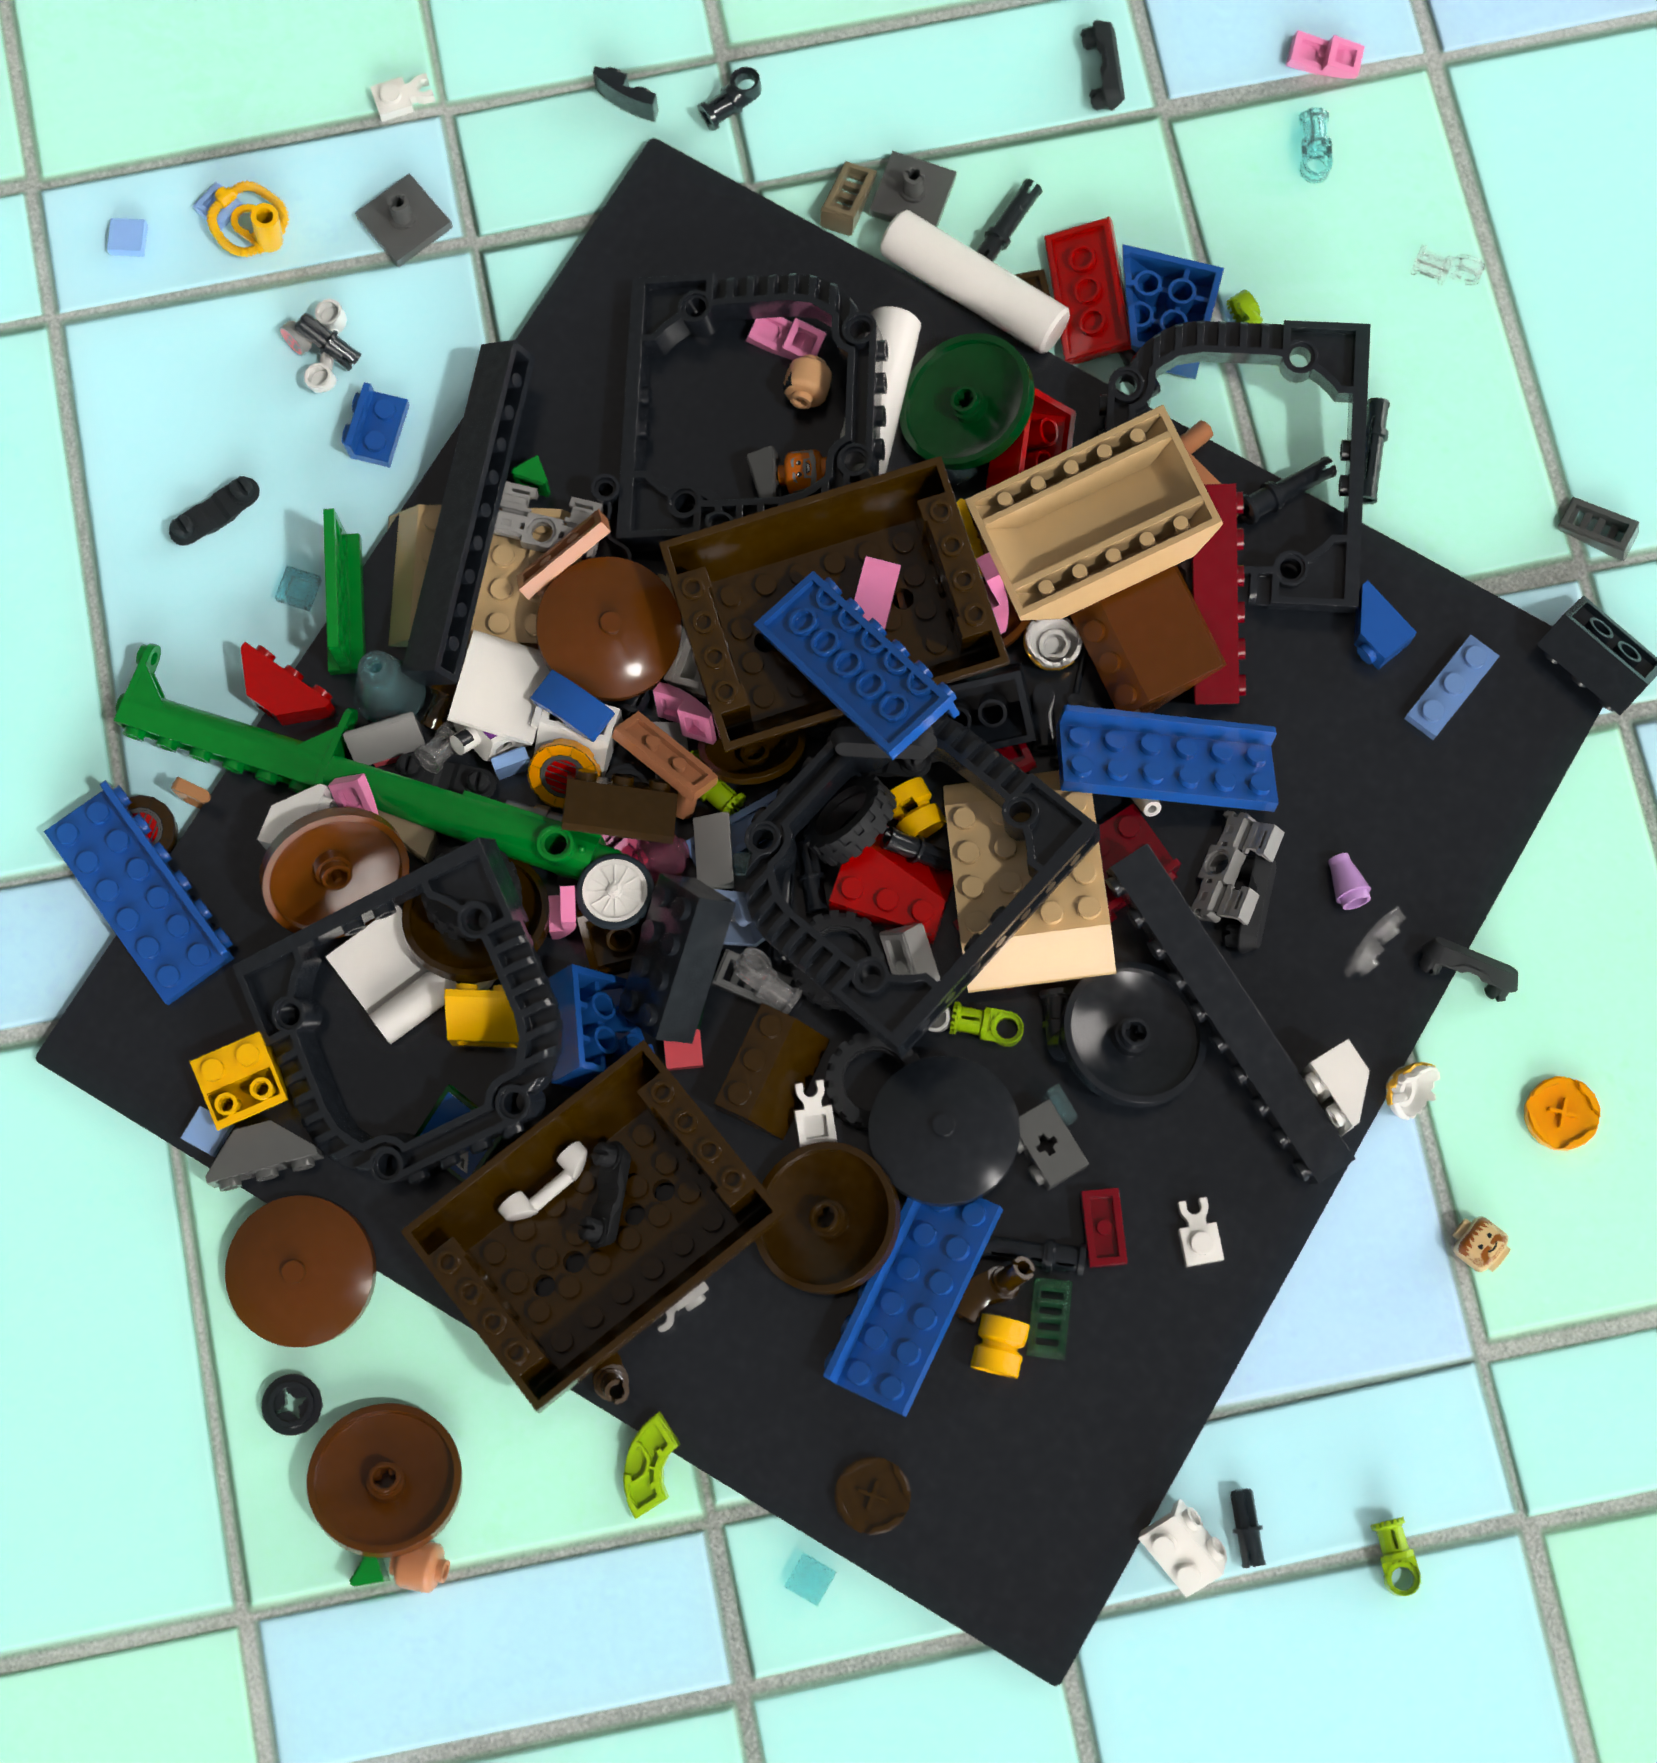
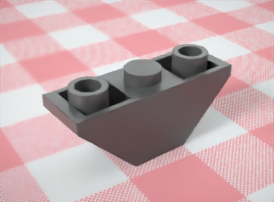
(260, 1153)

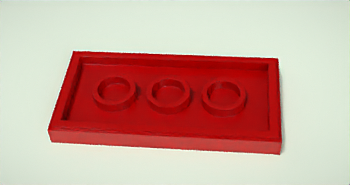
(1091, 285)

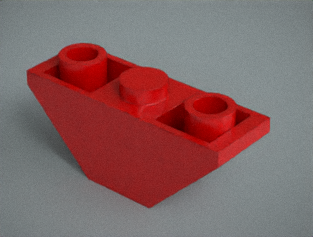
(281, 690)

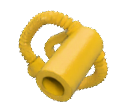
(267, 220)

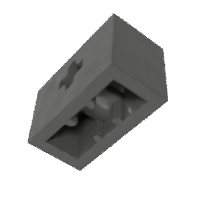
(1065, 1156)

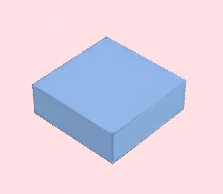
(208, 198)
(127, 237)
(510, 762)
(203, 1133)

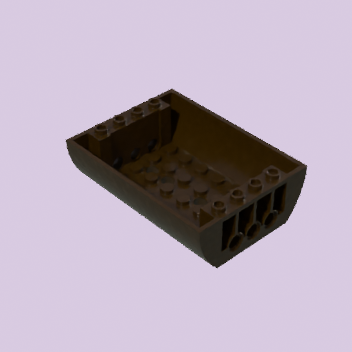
(745, 566)
(624, 1287)

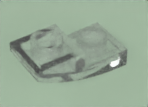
(1369, 949)

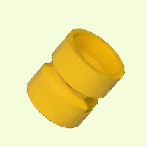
(922, 820)
(999, 1346)

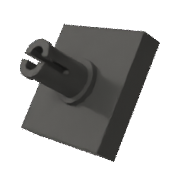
(913, 187)
(404, 220)

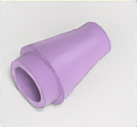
(1348, 883)

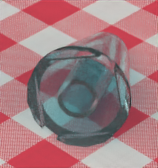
(384, 690)

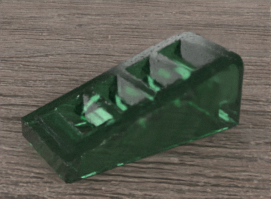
(1049, 1285)

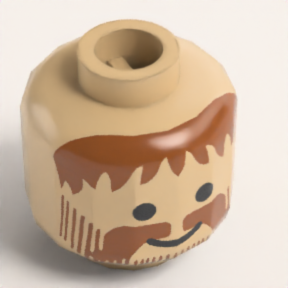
(1480, 1244)

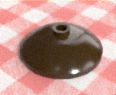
(754, 762)

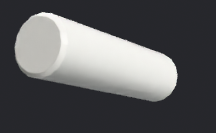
(974, 281)
(902, 333)

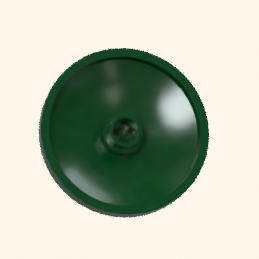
(967, 401)

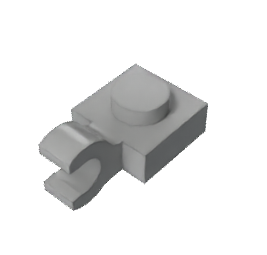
(690, 1301)

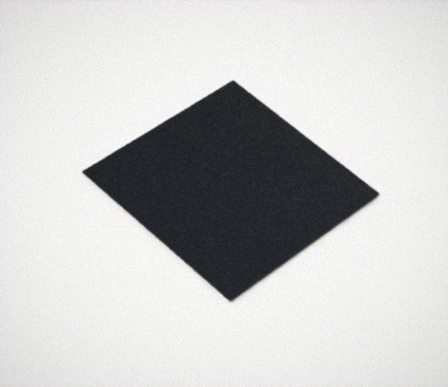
(1034, 1480)

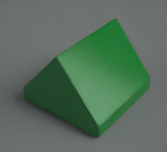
(532, 475)
(370, 1571)

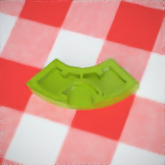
(645, 1465)

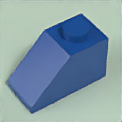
(1379, 628)

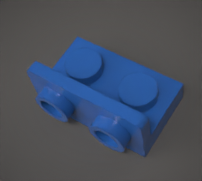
(374, 426)

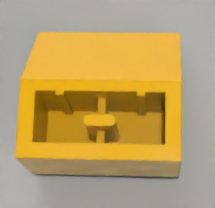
(479, 1017)
(239, 1080)

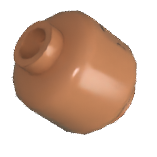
(421, 1568)

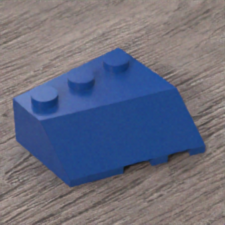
(1167, 292)
(592, 1028)

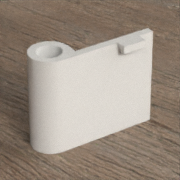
(497, 688)
(388, 977)

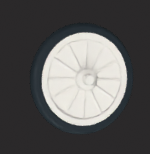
(614, 891)

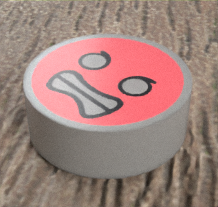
(294, 339)

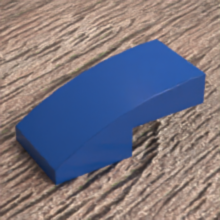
(572, 705)

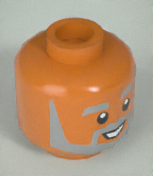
(801, 470)

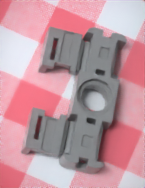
(517, 514)
(1218, 890)

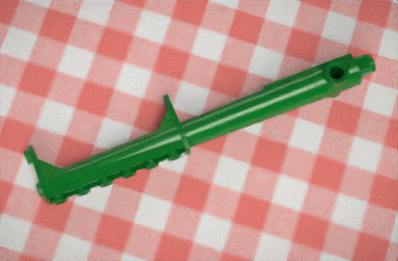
(303, 764)

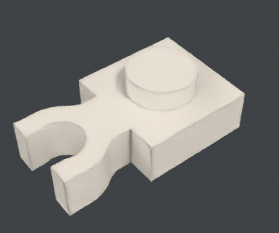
(396, 98)
(815, 1120)
(1199, 1240)

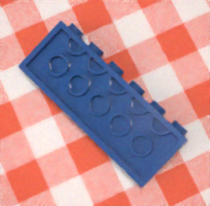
(856, 664)
(1166, 758)
(140, 893)
(910, 1302)

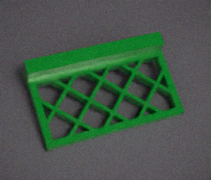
(343, 596)

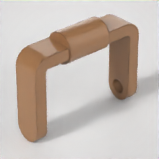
(190, 792)

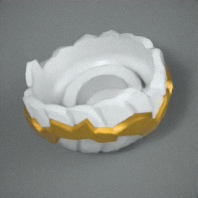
(1052, 643)
(1411, 1088)

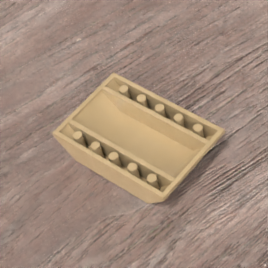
(1096, 518)
(500, 604)
(1065, 935)

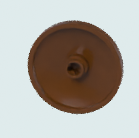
(609, 627)
(328, 864)
(300, 1271)
(384, 1480)

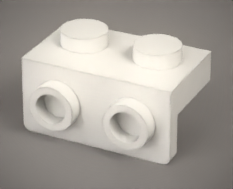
(1185, 1549)

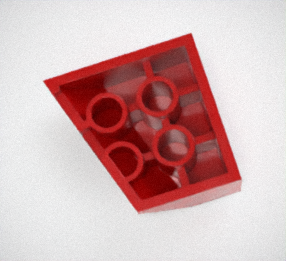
(892, 890)

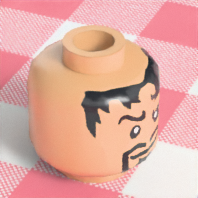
(807, 381)

